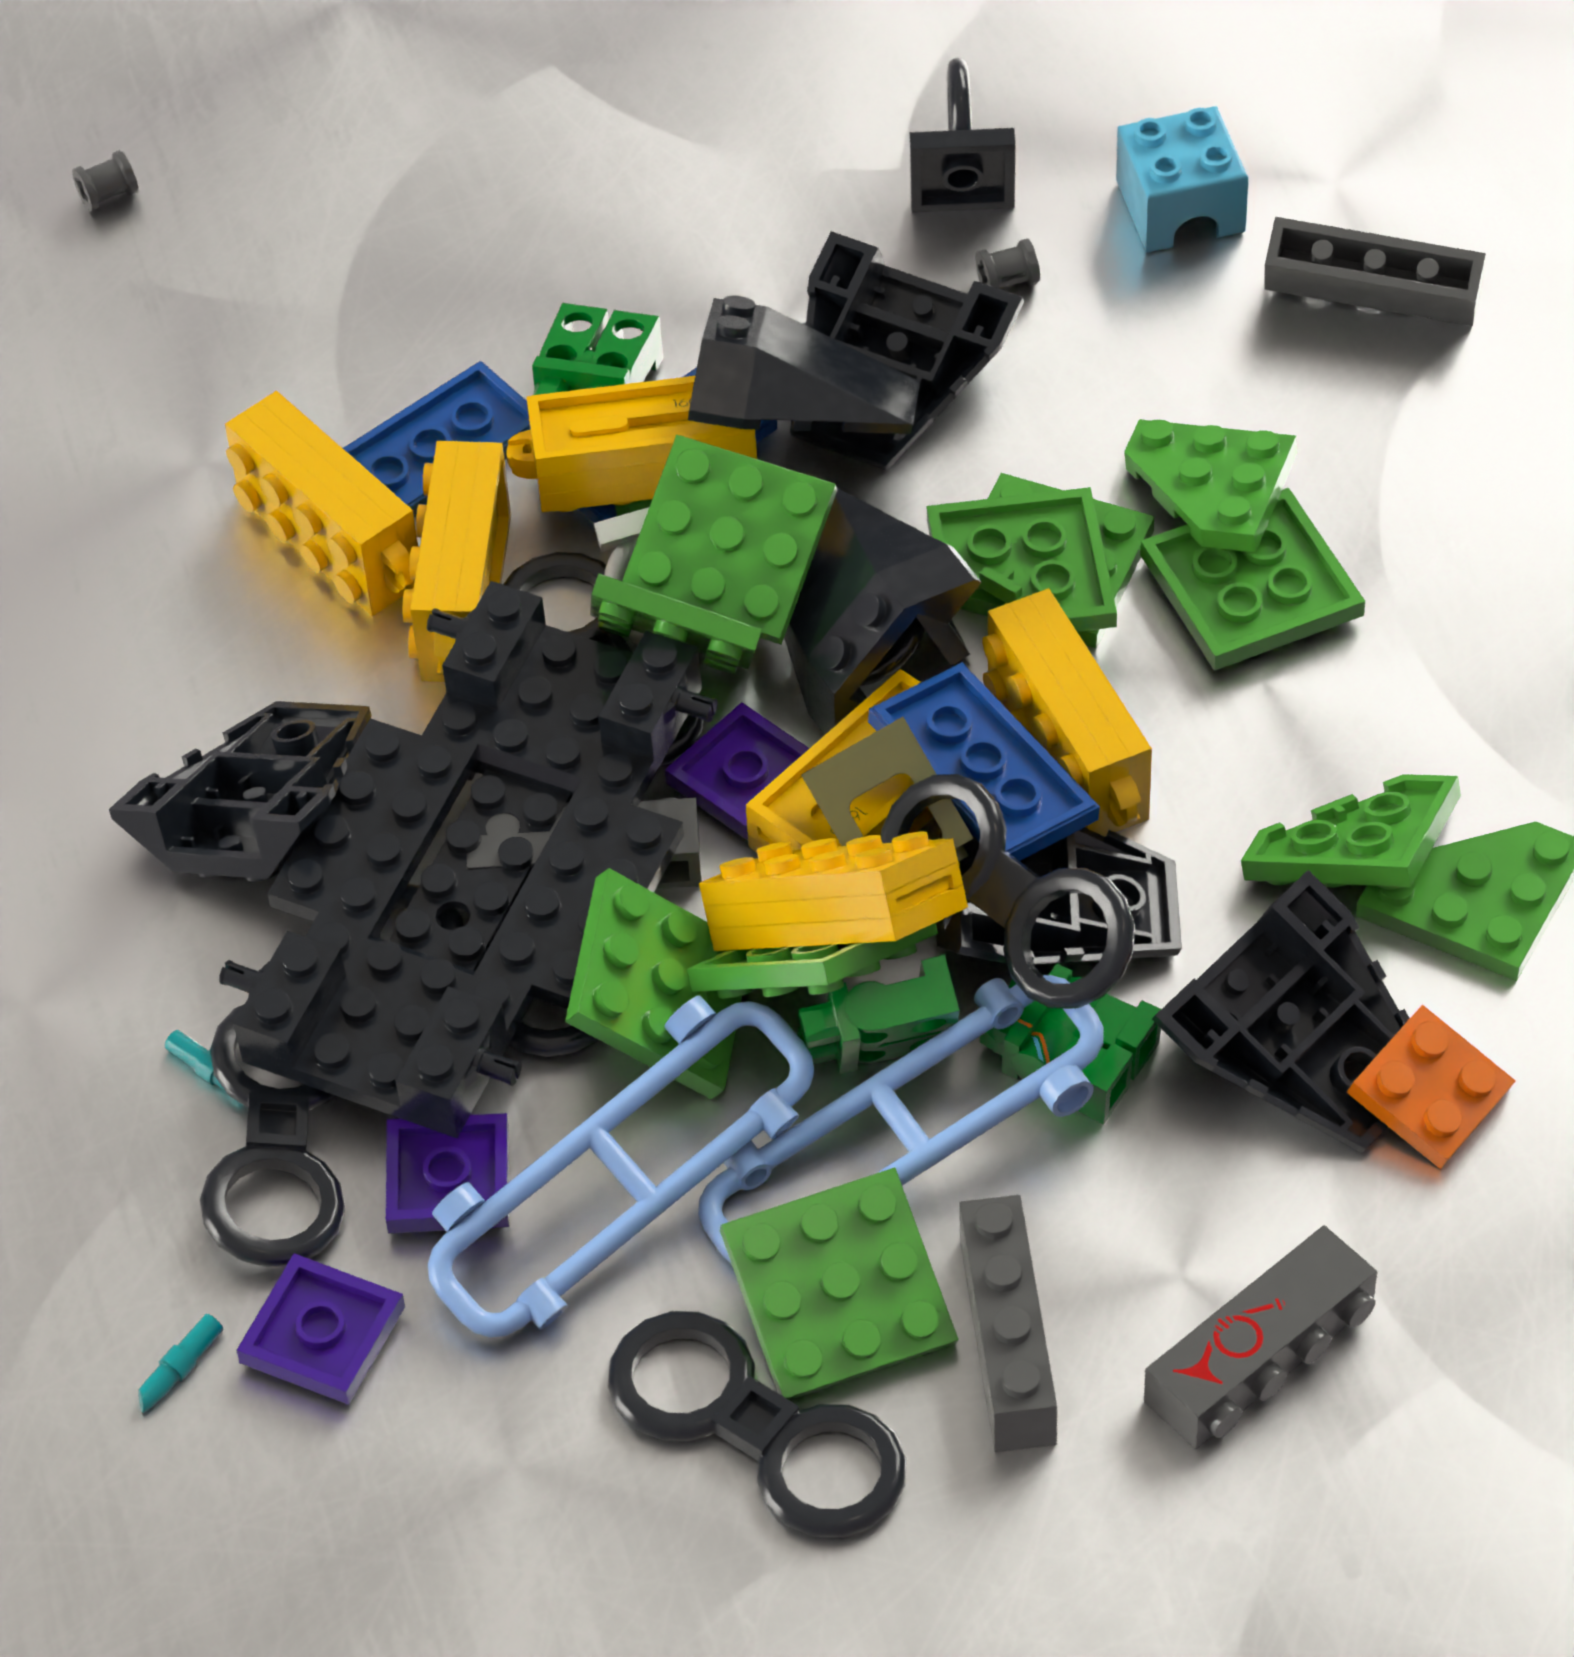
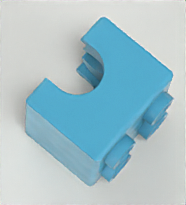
(1178, 172)

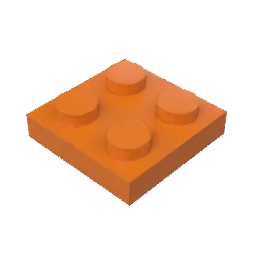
(1431, 1086)

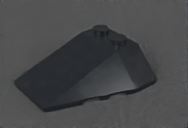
(907, 325)
(775, 368)
(861, 596)
(248, 798)
(1074, 924)
(1293, 1013)

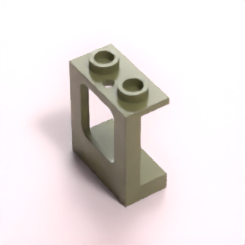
(869, 764)

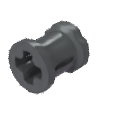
(105, 180)
(1008, 266)

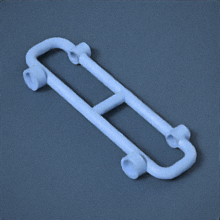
(1058, 1084)
(469, 1216)

